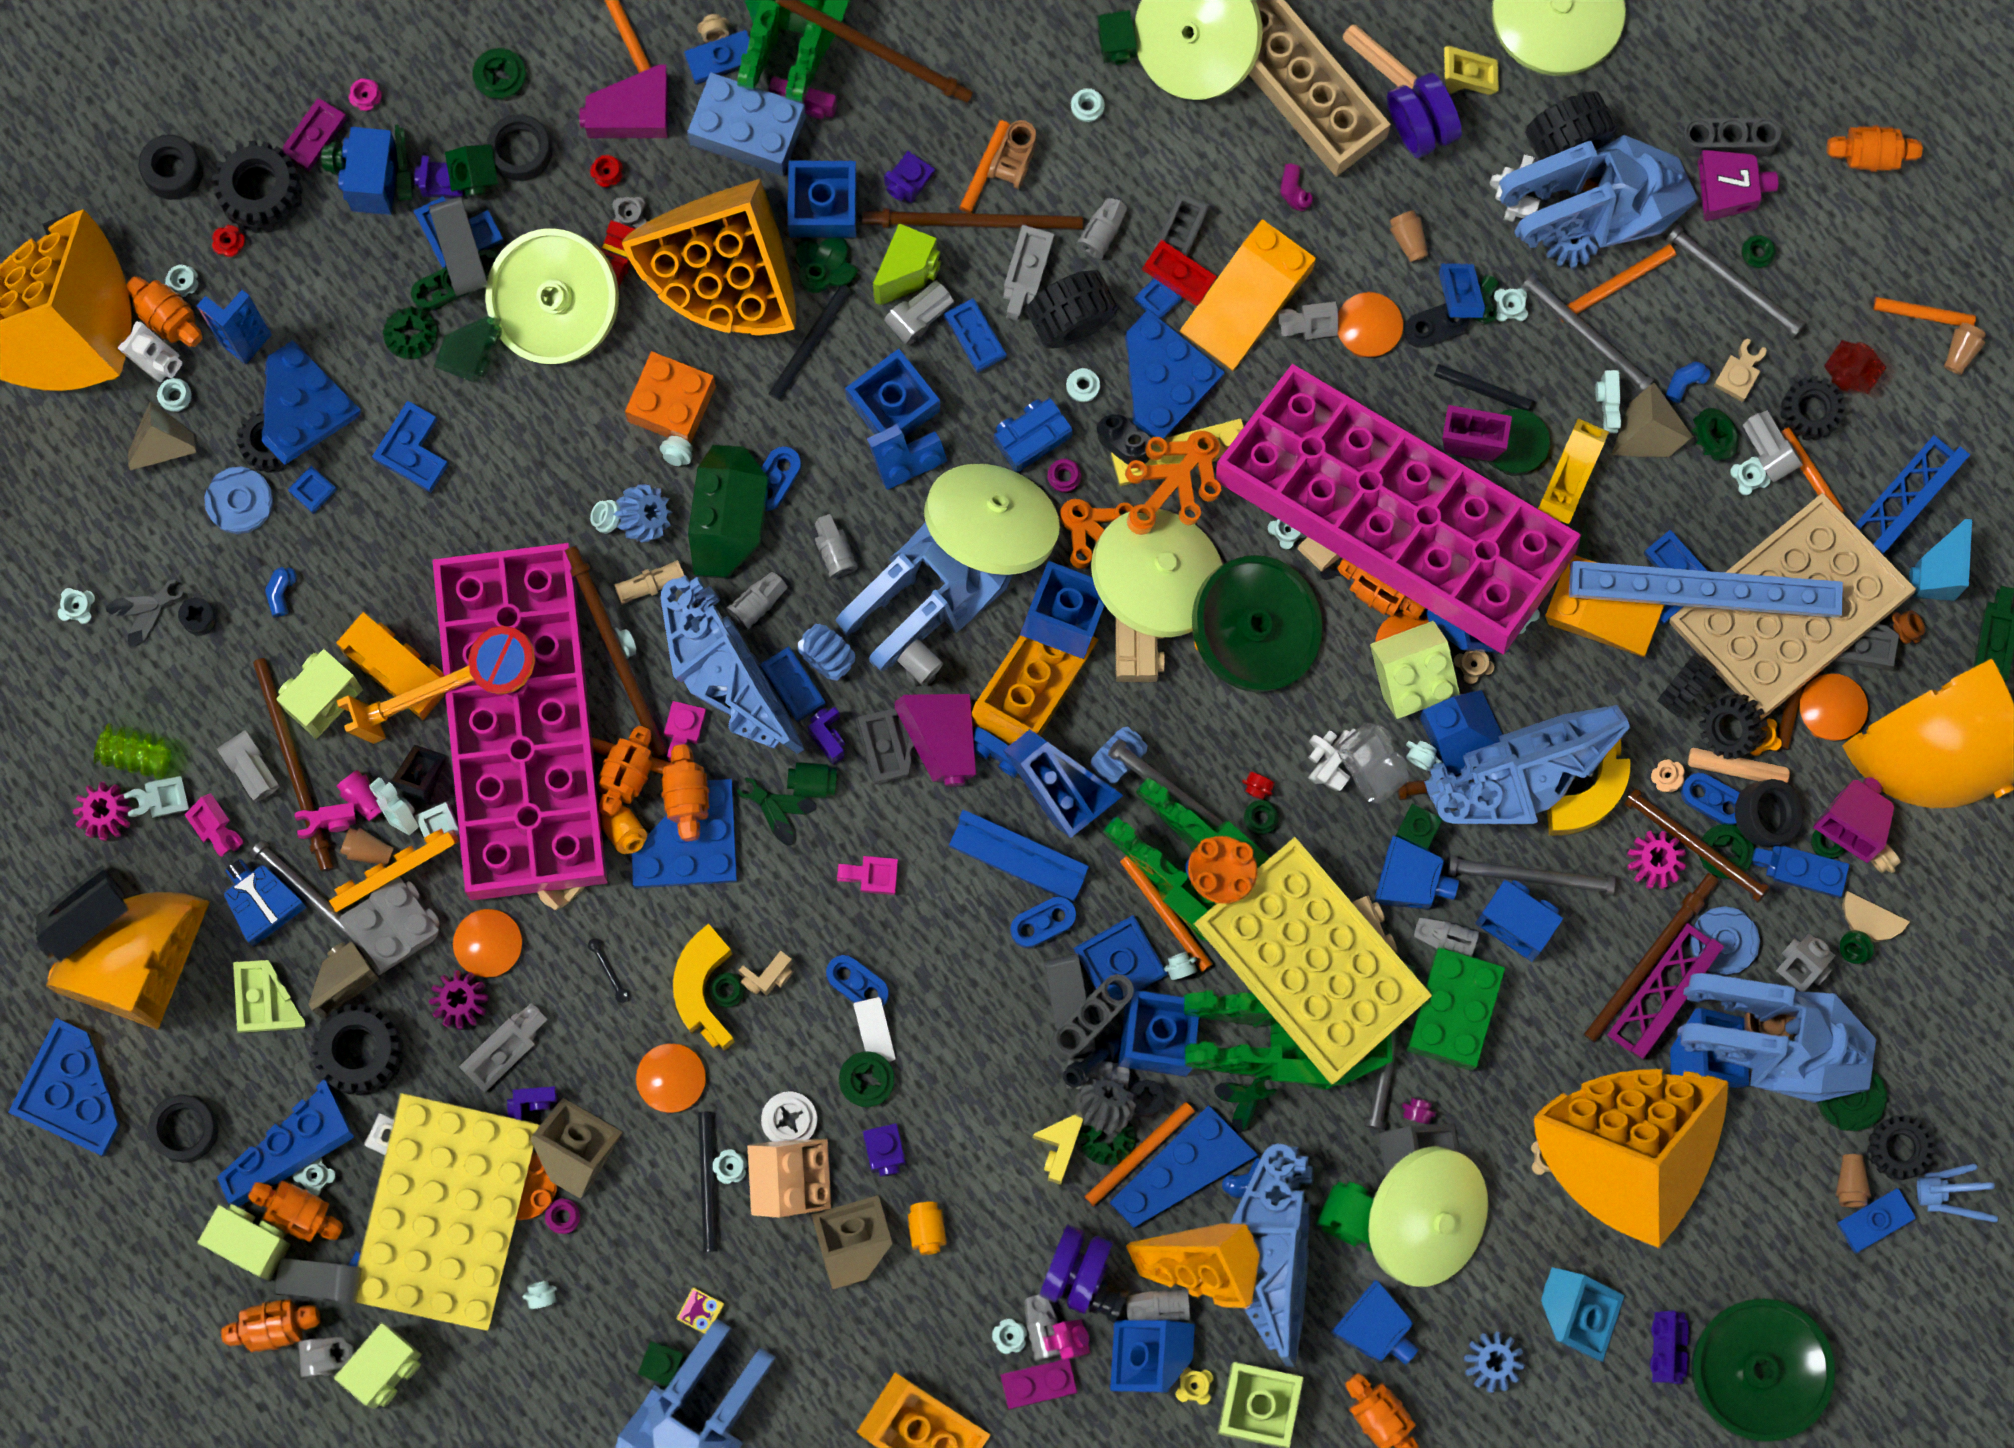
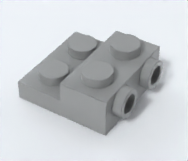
(390, 925)

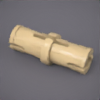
(648, 582)

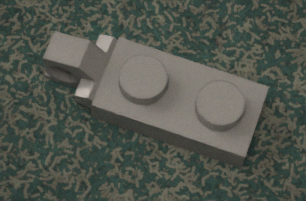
(1026, 269)
(503, 1048)

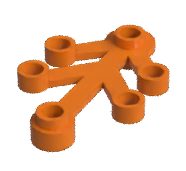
(1176, 476)
(1086, 524)

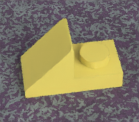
(1470, 71)
(1064, 1137)

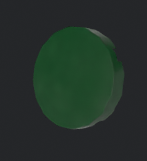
(1526, 444)
(1847, 1116)

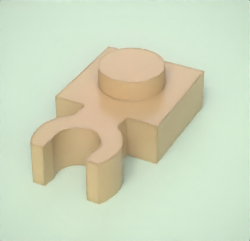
(1739, 374)

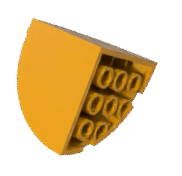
(719, 262)
(63, 309)
(1944, 744)
(135, 959)
(1635, 1146)

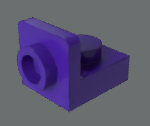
(908, 178)
(434, 179)
(828, 741)
(536, 1098)
(884, 1150)

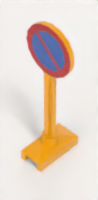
(498, 663)

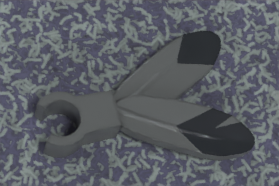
(147, 608)

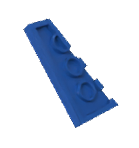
(301, 1139)
(1190, 1162)

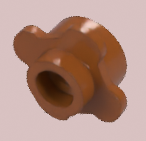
(1908, 626)

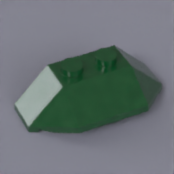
(726, 511)

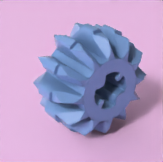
(1573, 252)
(643, 513)
(826, 652)
(1115, 770)
(1504, 1368)

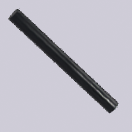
(810, 342)
(707, 1182)

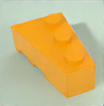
(387, 661)

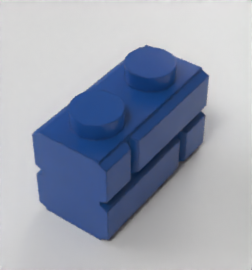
(1032, 434)

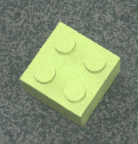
(1415, 669)
(314, 692)
(244, 1243)
(379, 1367)
(1260, 1405)

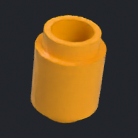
(624, 831)
(926, 1227)

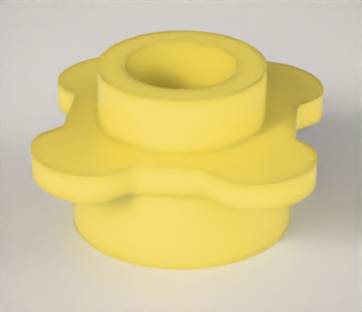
(1200, 1394)

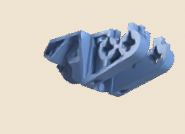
(1635, 198)
(956, 602)
(720, 667)
(1526, 768)
(1824, 1061)
(1280, 1232)
(653, 1422)

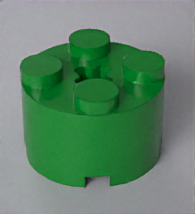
(1347, 1214)

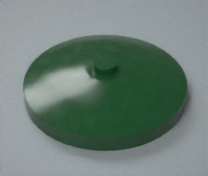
(1257, 623)
(1763, 1370)

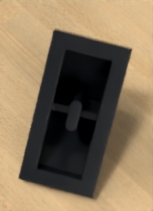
(419, 774)

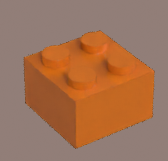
(670, 397)

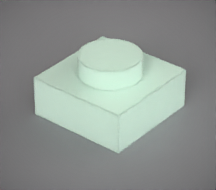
(436, 818)

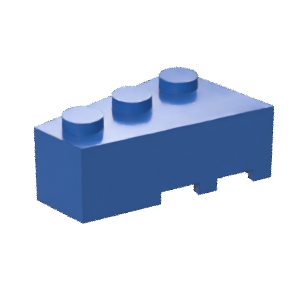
(1060, 785)

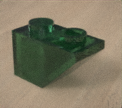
(467, 349)

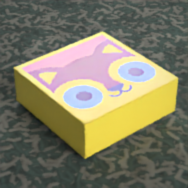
(700, 1311)

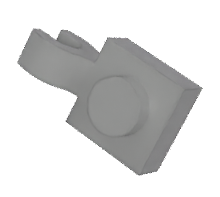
(1314, 321)

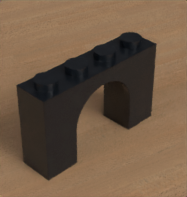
(79, 914)

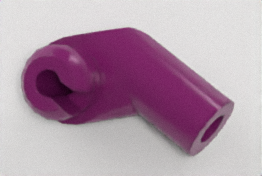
(1291, 191)

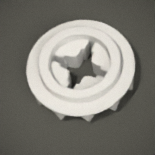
(793, 1103)

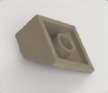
(340, 979)
(574, 1146)
(852, 1240)

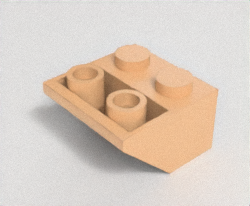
(789, 1177)

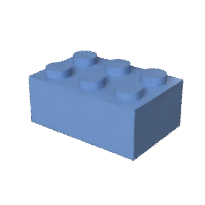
(746, 124)

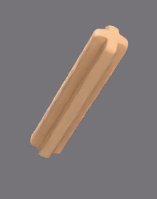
(1378, 56)
(1736, 767)

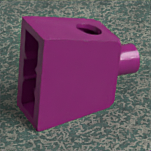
(1475, 433)
(1858, 819)

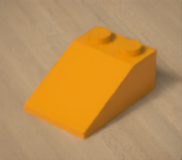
(1613, 623)
(914, 1419)

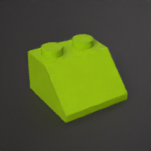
(906, 265)

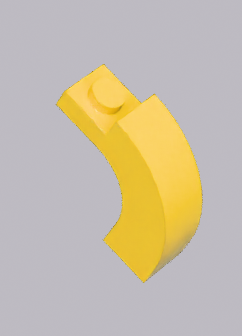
(1573, 471)
(1586, 809)
(692, 971)

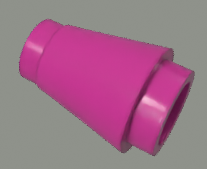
(356, 789)

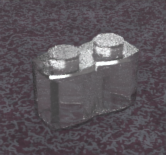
(1373, 762)

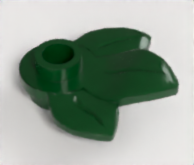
(824, 259)

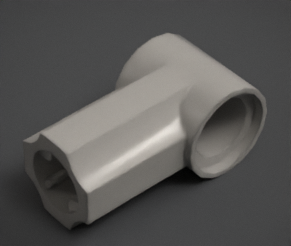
(913, 317)
(1775, 452)
(919, 664)
(245, 760)
(323, 1356)

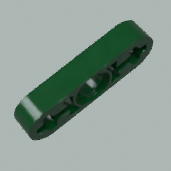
(430, 283)

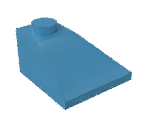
(1946, 567)
(1581, 1311)

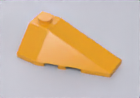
(1206, 1260)

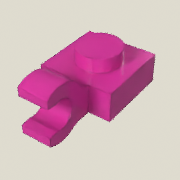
(684, 724)
(335, 818)
(210, 822)
(876, 875)
(1069, 1338)

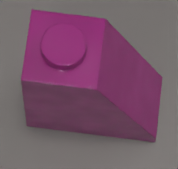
(629, 107)
(941, 734)

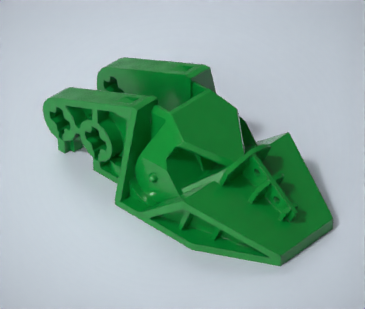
(767, 21)
(1192, 830)
(1281, 1061)

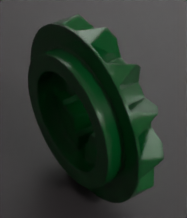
(493, 61)
(420, 343)
(1721, 427)
(1740, 847)
(851, 1085)
(1100, 1152)

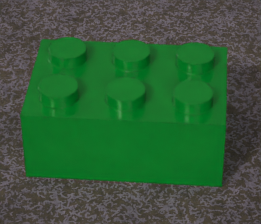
(1458, 1013)

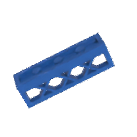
(237, 327)
(1921, 499)
(1018, 856)

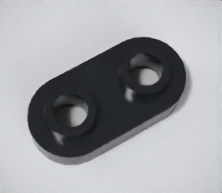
(1438, 327)
(1123, 438)

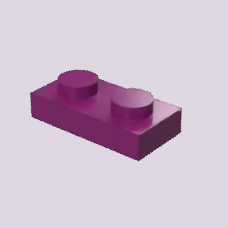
(816, 102)
(313, 133)
(1038, 1383)

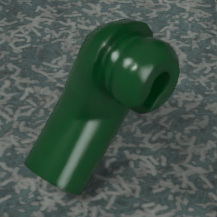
(1487, 287)

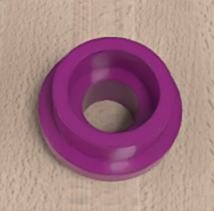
(1064, 465)
(1418, 1110)
(552, 1211)

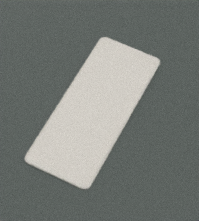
(874, 1028)

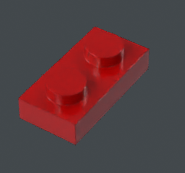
(1178, 273)

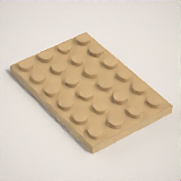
(1778, 652)

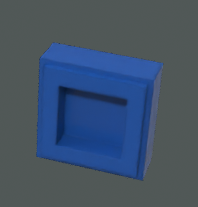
(1157, 298)
(312, 489)

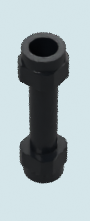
(1079, 1072)

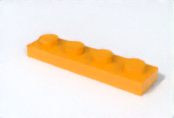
(379, 875)

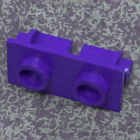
(1669, 1330)

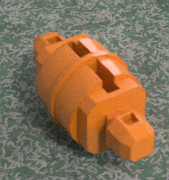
(1874, 148)
(164, 311)
(1378, 594)
(617, 767)
(685, 792)
(295, 1211)
(270, 1325)
(1380, 1414)

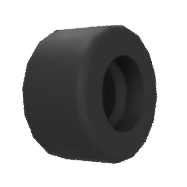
(179, 185)

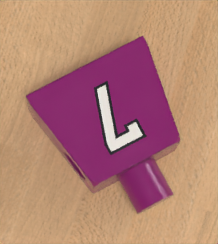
(1732, 183)

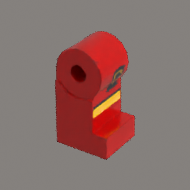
(615, 251)

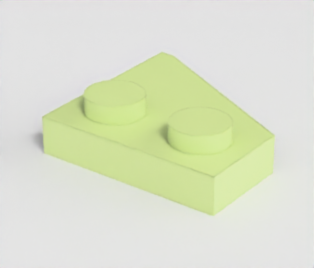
(262, 999)

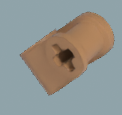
(1013, 160)

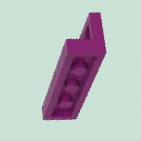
(1676, 998)

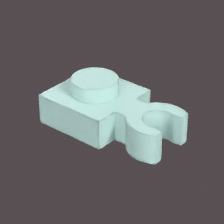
(1608, 393)
(161, 797)
(396, 810)

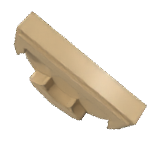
(1871, 918)

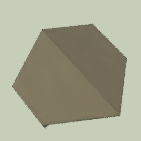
(1651, 427)
(159, 439)

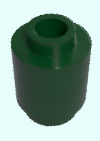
(812, 780)

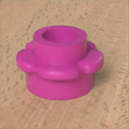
(364, 86)

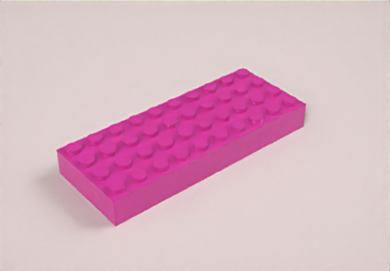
(1397, 508)
(525, 754)

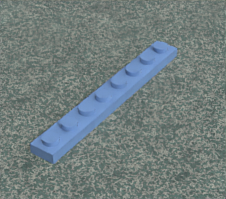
(1705, 589)

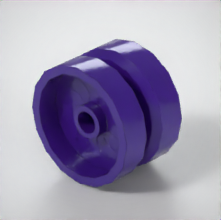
(1424, 115)
(1077, 1269)

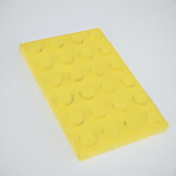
(1314, 961)
(444, 1211)

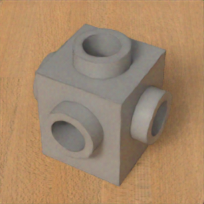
(1806, 962)

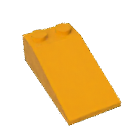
(1248, 294)
(1026, 689)

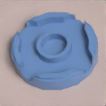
(238, 500)
(1715, 925)

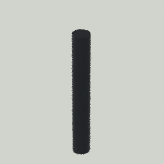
(1482, 387)

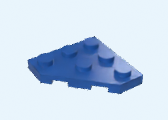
(1165, 376)
(300, 404)
(708, 860)
(68, 1091)

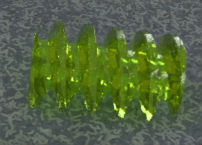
(132, 753)

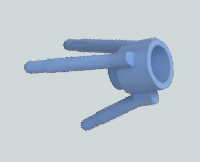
(1933, 1191)

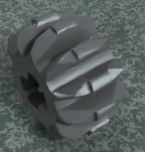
(1104, 1105)

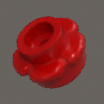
(606, 162)
(228, 249)
(1258, 786)

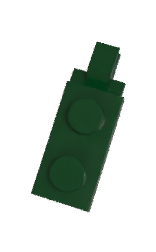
(1997, 632)

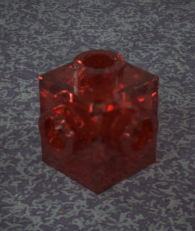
(1854, 367)

